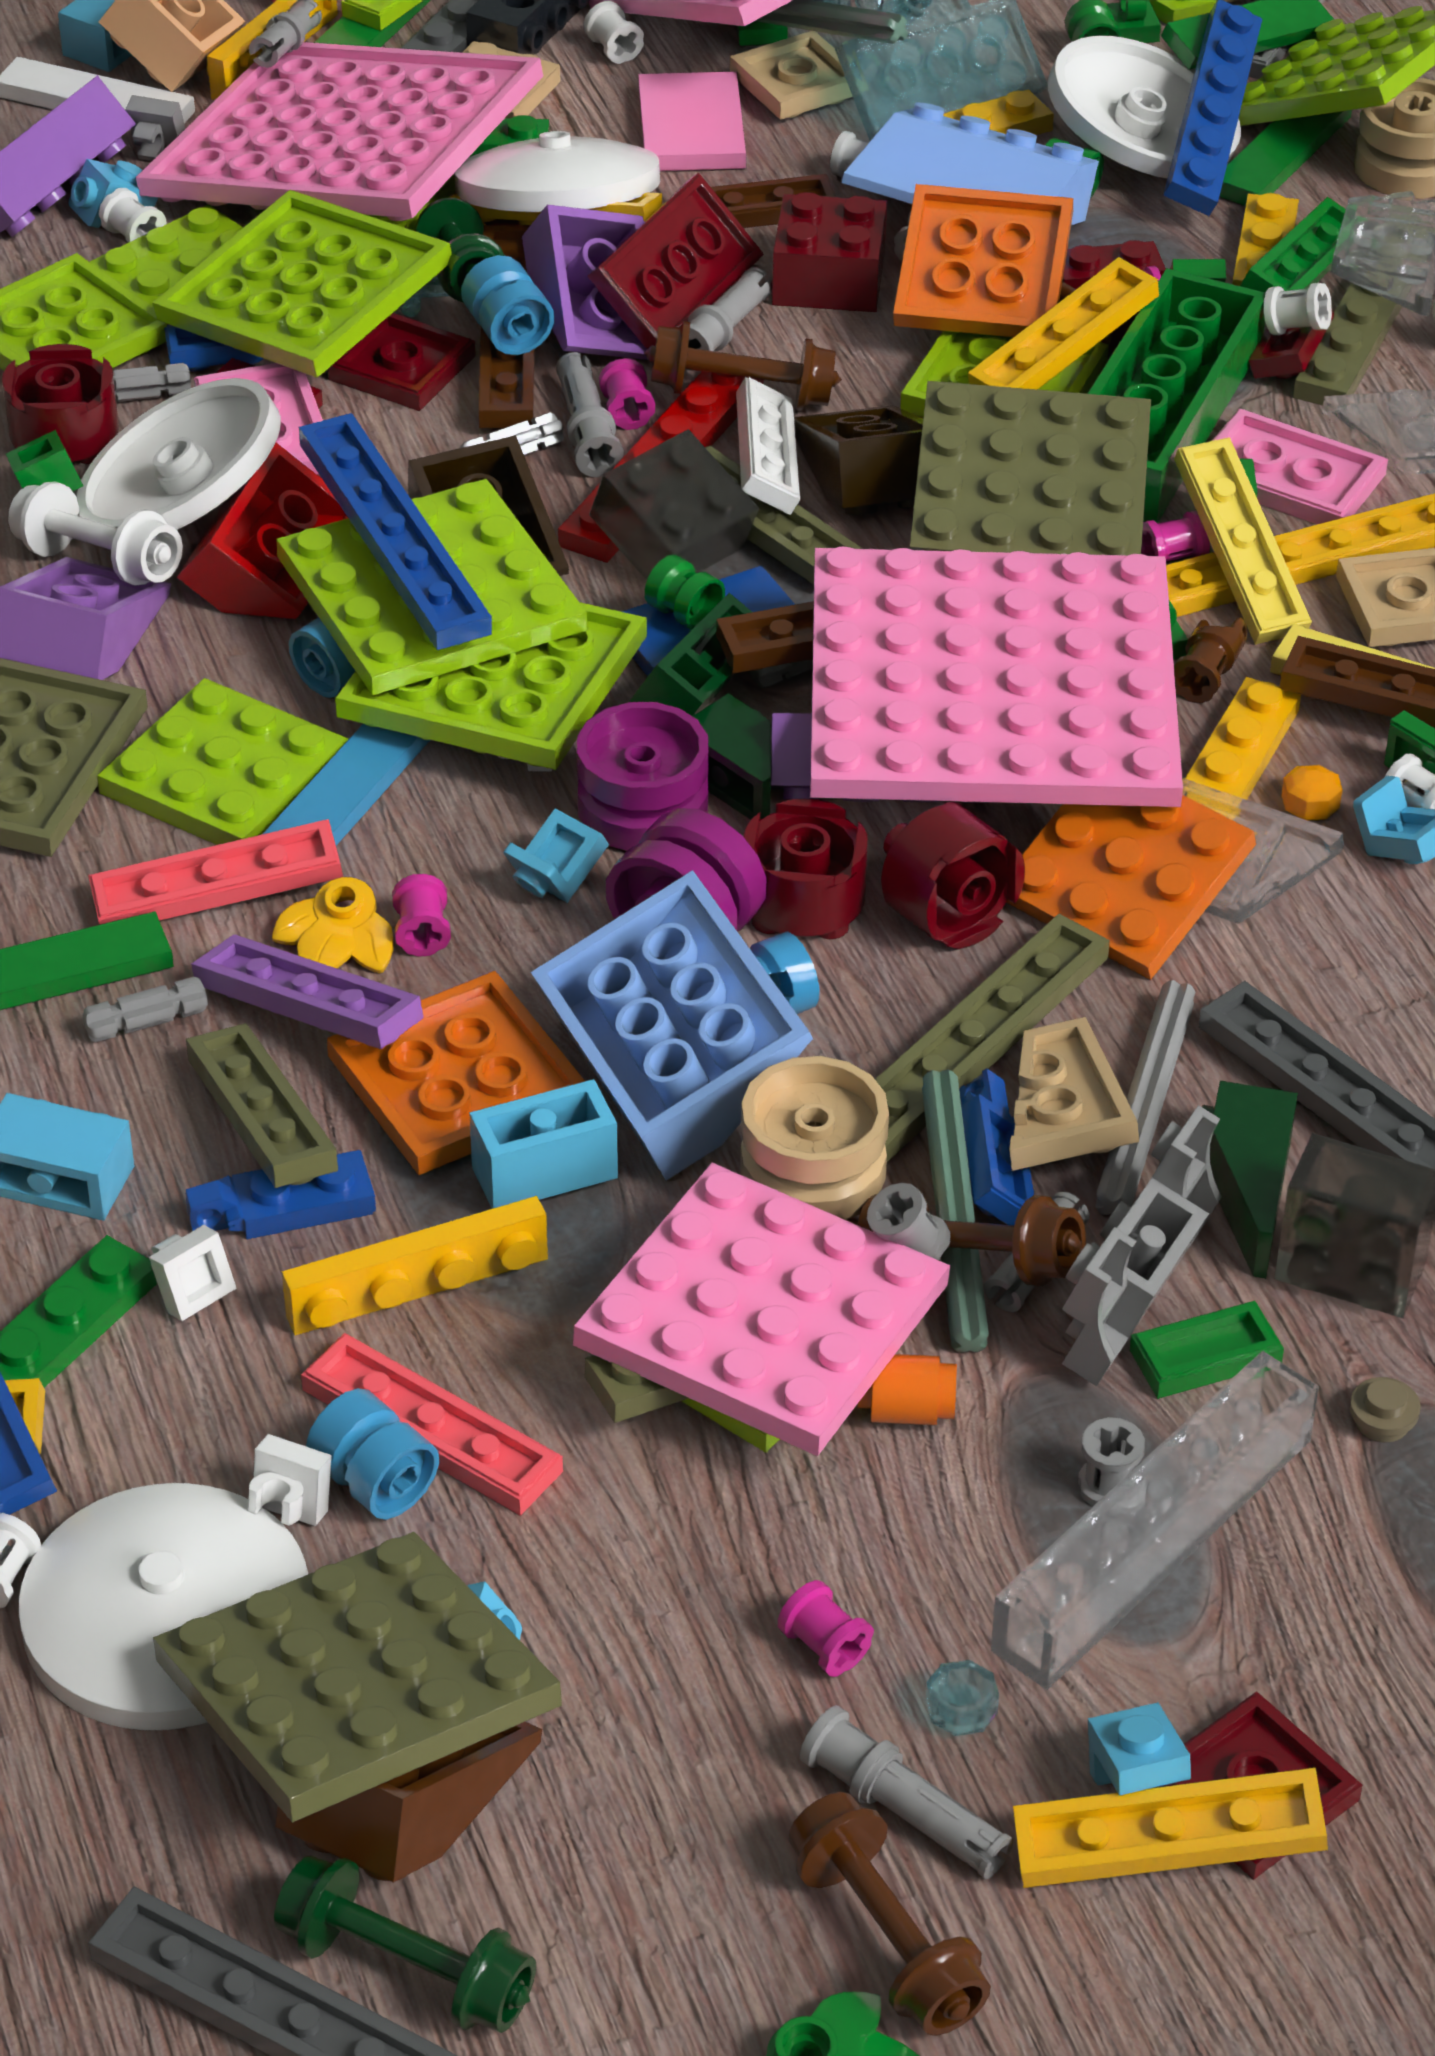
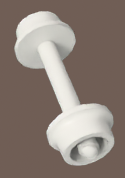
(141, 547)

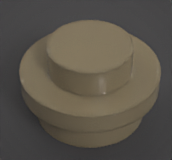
(1384, 1408)

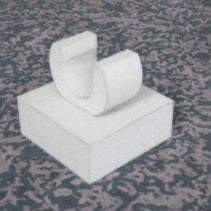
(191, 1271)
(290, 1481)

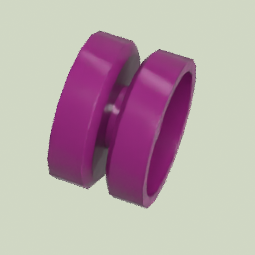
(638, 766)
(688, 842)

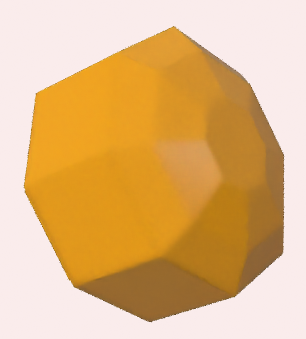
(1311, 792)

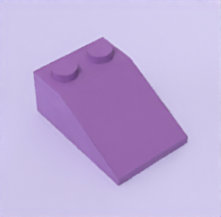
(559, 254)
(76, 617)

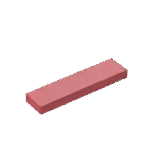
(218, 874)
(469, 1441)

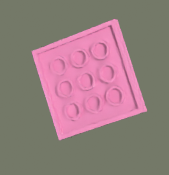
(762, 1307)

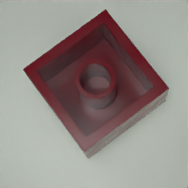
(829, 252)

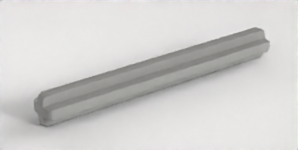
(1147, 1094)

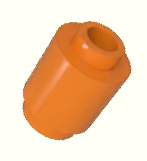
(912, 1391)

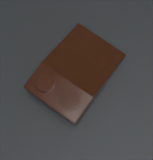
(418, 1813)

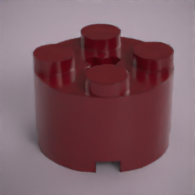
(64, 393)
(811, 868)
(951, 874)

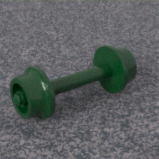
(463, 228)
(320, 1904)

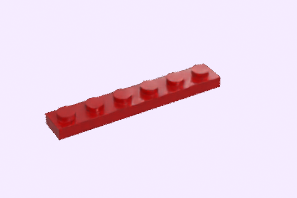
(704, 408)

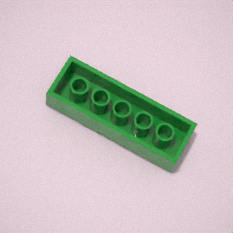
(1188, 359)

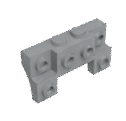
(1141, 1247)

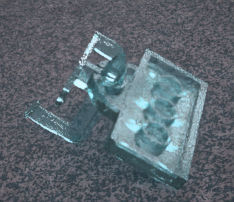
(948, 59)

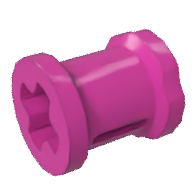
(624, 386)
(1175, 538)
(421, 924)
(825, 1628)

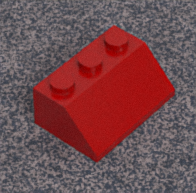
(237, 556)

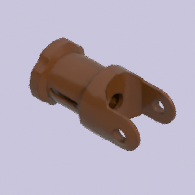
(1208, 655)

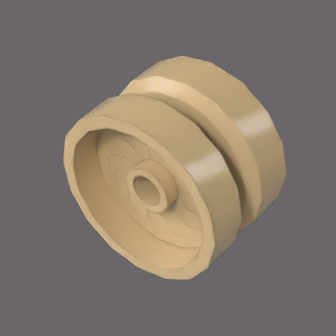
(1399, 142)
(816, 1133)

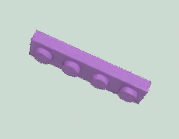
(308, 991)

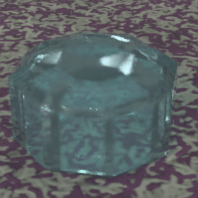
(962, 1697)

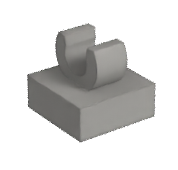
(156, 124)

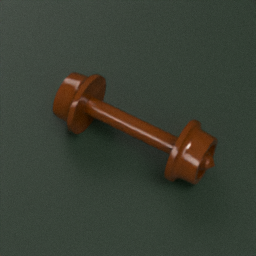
(812, 375)
(1042, 1240)
(941, 1981)

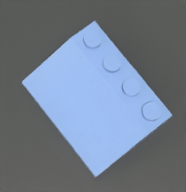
(942, 151)
(673, 1019)

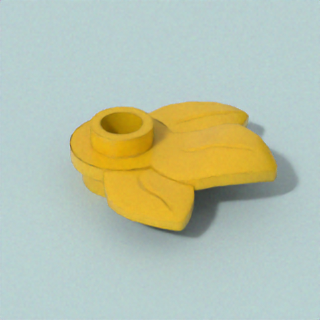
(337, 933)

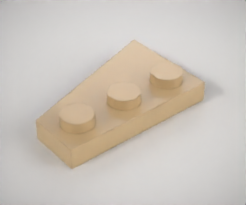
(1067, 1098)

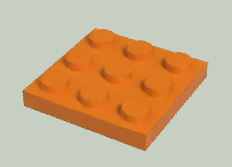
(981, 260)
(1132, 873)
(462, 1057)

